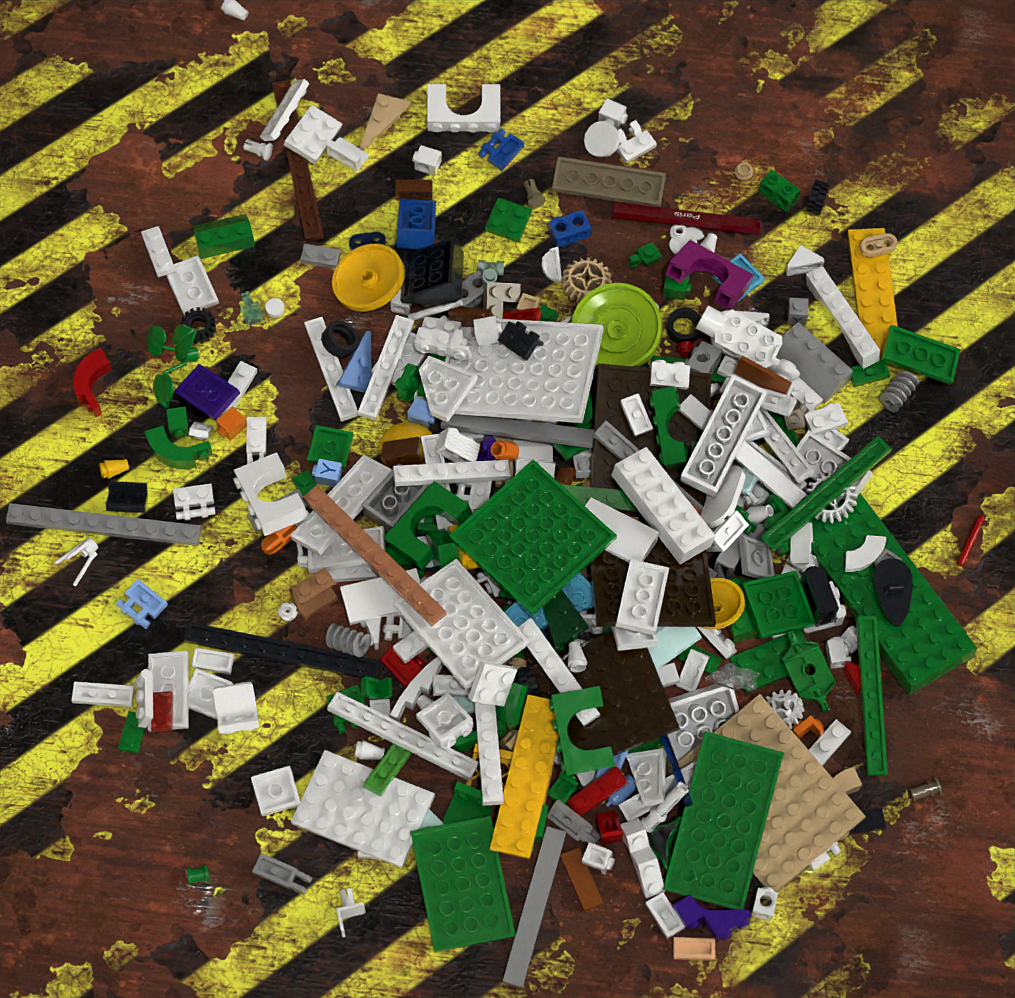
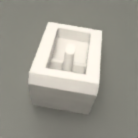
(803, 262)

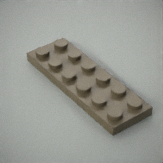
(608, 182)

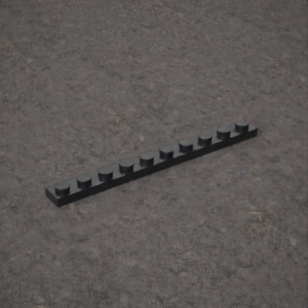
(281, 651)

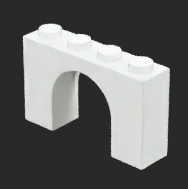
(443, 119)
(269, 515)

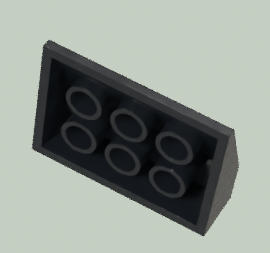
(433, 274)

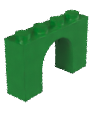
(433, 501)
(565, 707)

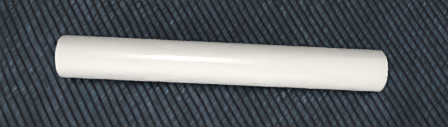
(434, 310)

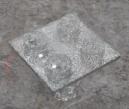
(734, 677)

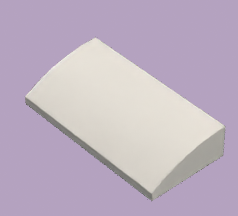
(633, 537)

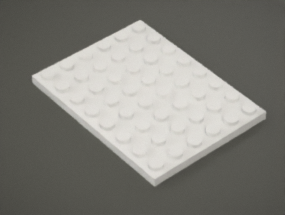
(546, 387)

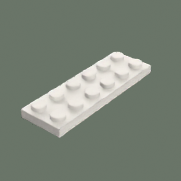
(349, 495)

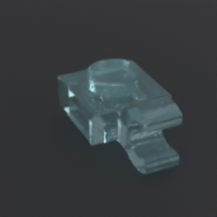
(251, 310)

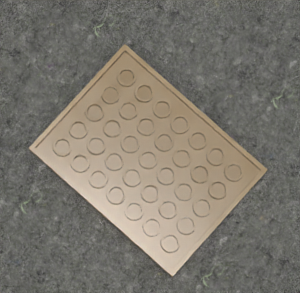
(807, 805)

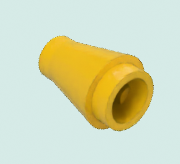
(111, 468)

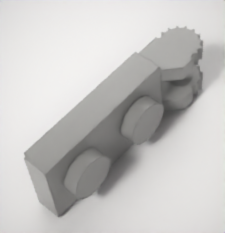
(280, 873)

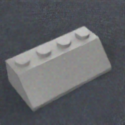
(814, 361)

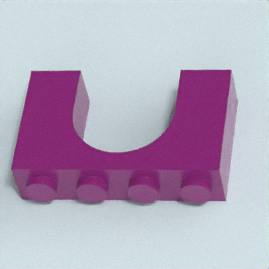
(698, 258)

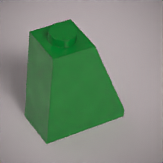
(442, 547)

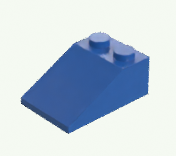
(416, 223)

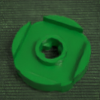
(408, 382)

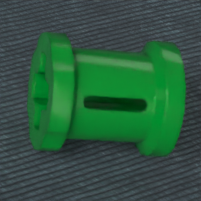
(198, 874)

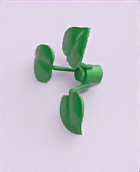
(183, 339)

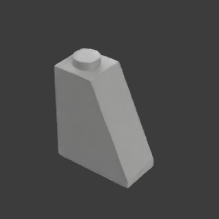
(729, 559)

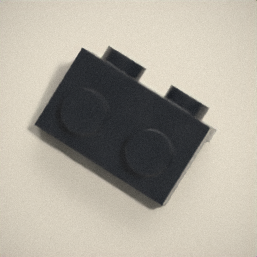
(519, 339)
(127, 497)

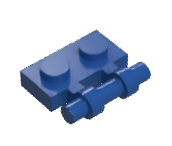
(505, 152)

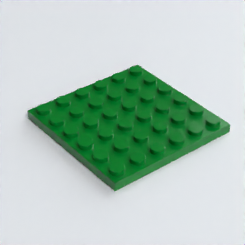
(532, 537)

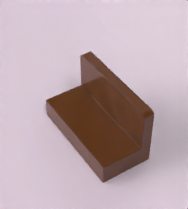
(413, 189)
(467, 315)
(401, 452)

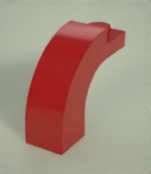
(86, 374)

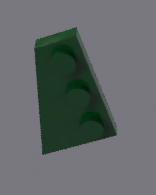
(563, 619)

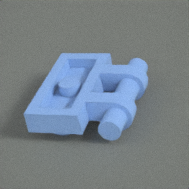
(146, 599)

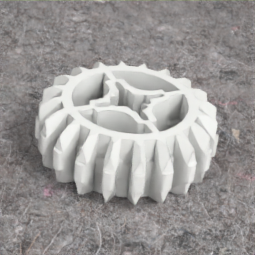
(835, 512)

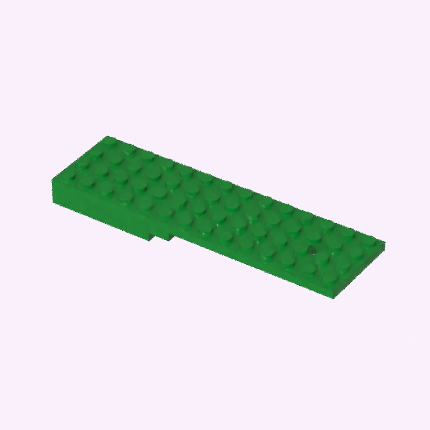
(929, 638)

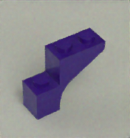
(718, 922)

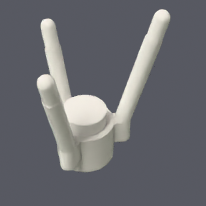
(85, 548)

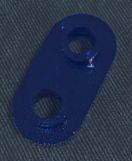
(366, 238)

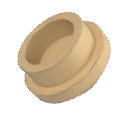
(743, 171)

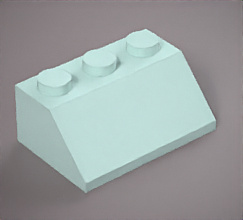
(671, 643)

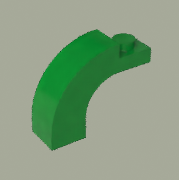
(173, 455)

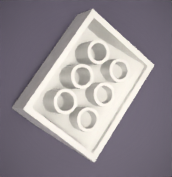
(700, 712)

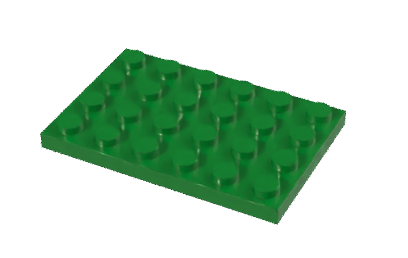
(462, 884)

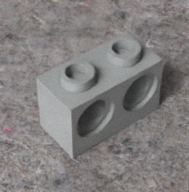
(473, 294)

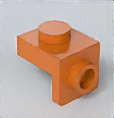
(807, 725)

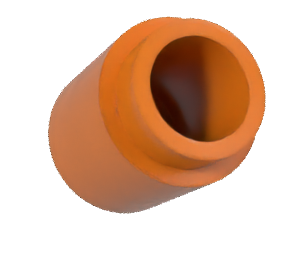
(505, 450)

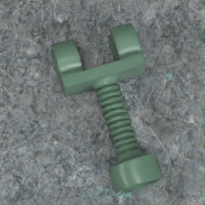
(490, 270)

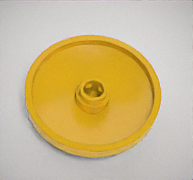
(368, 277)

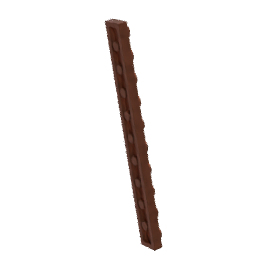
(300, 174)

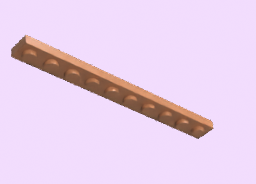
(375, 556)

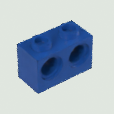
(571, 232)

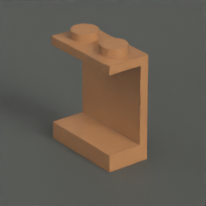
(314, 593)

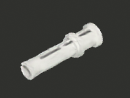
(659, 813)

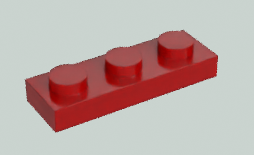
(598, 791)

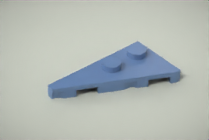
(358, 371)

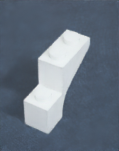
(643, 858)

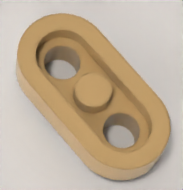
(877, 245)

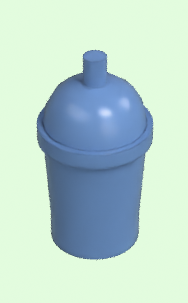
(621, 795)

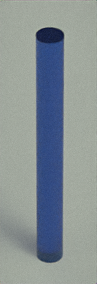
(675, 767)

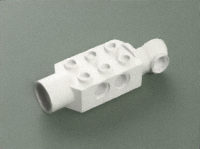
(745, 337)

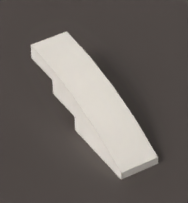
(420, 684)

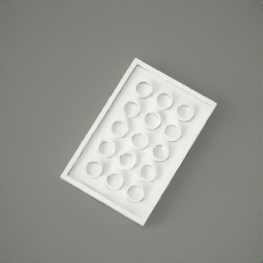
(472, 628)
(355, 817)

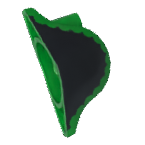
(663, 841)

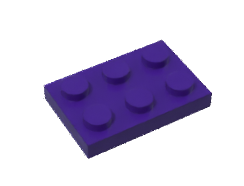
(207, 392)

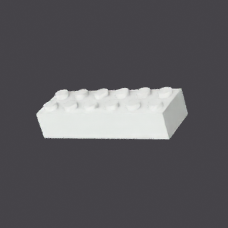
(723, 436)
(663, 505)

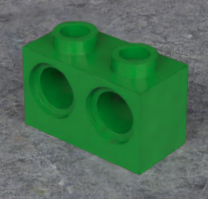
(779, 190)

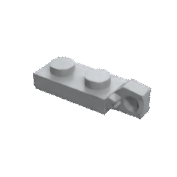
(572, 823)

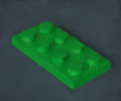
(920, 354)
(766, 660)

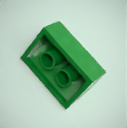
(223, 236)
(744, 626)

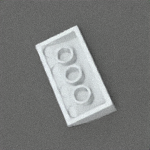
(826, 458)

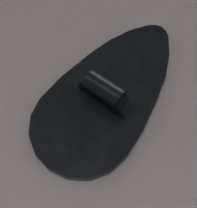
(893, 589)

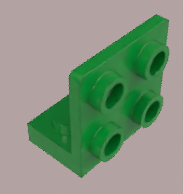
(466, 805)

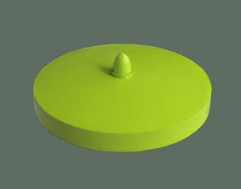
(629, 323)

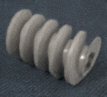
(898, 390)
(347, 640)

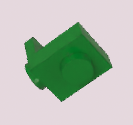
(376, 689)
(563, 788)

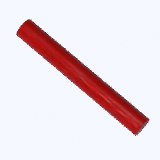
(970, 541)

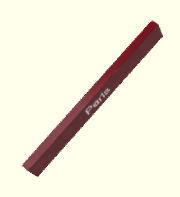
(686, 218)

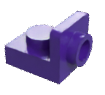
(485, 454)

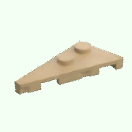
(384, 113)

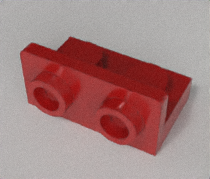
(402, 671)

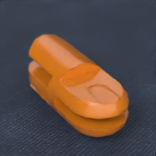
(276, 540)

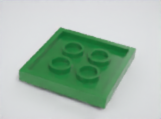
(778, 604)

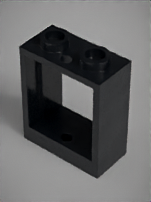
(819, 595)

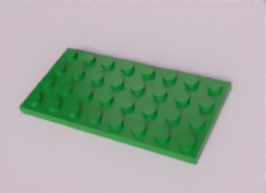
(725, 822)

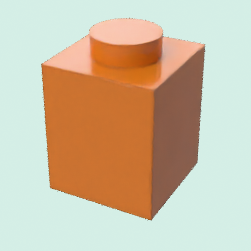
(231, 423)

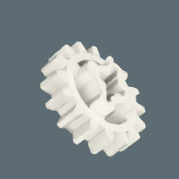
(787, 706)

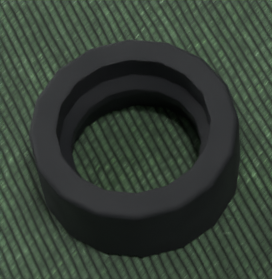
(687, 313)
(344, 330)

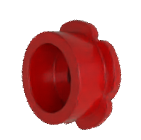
(685, 348)

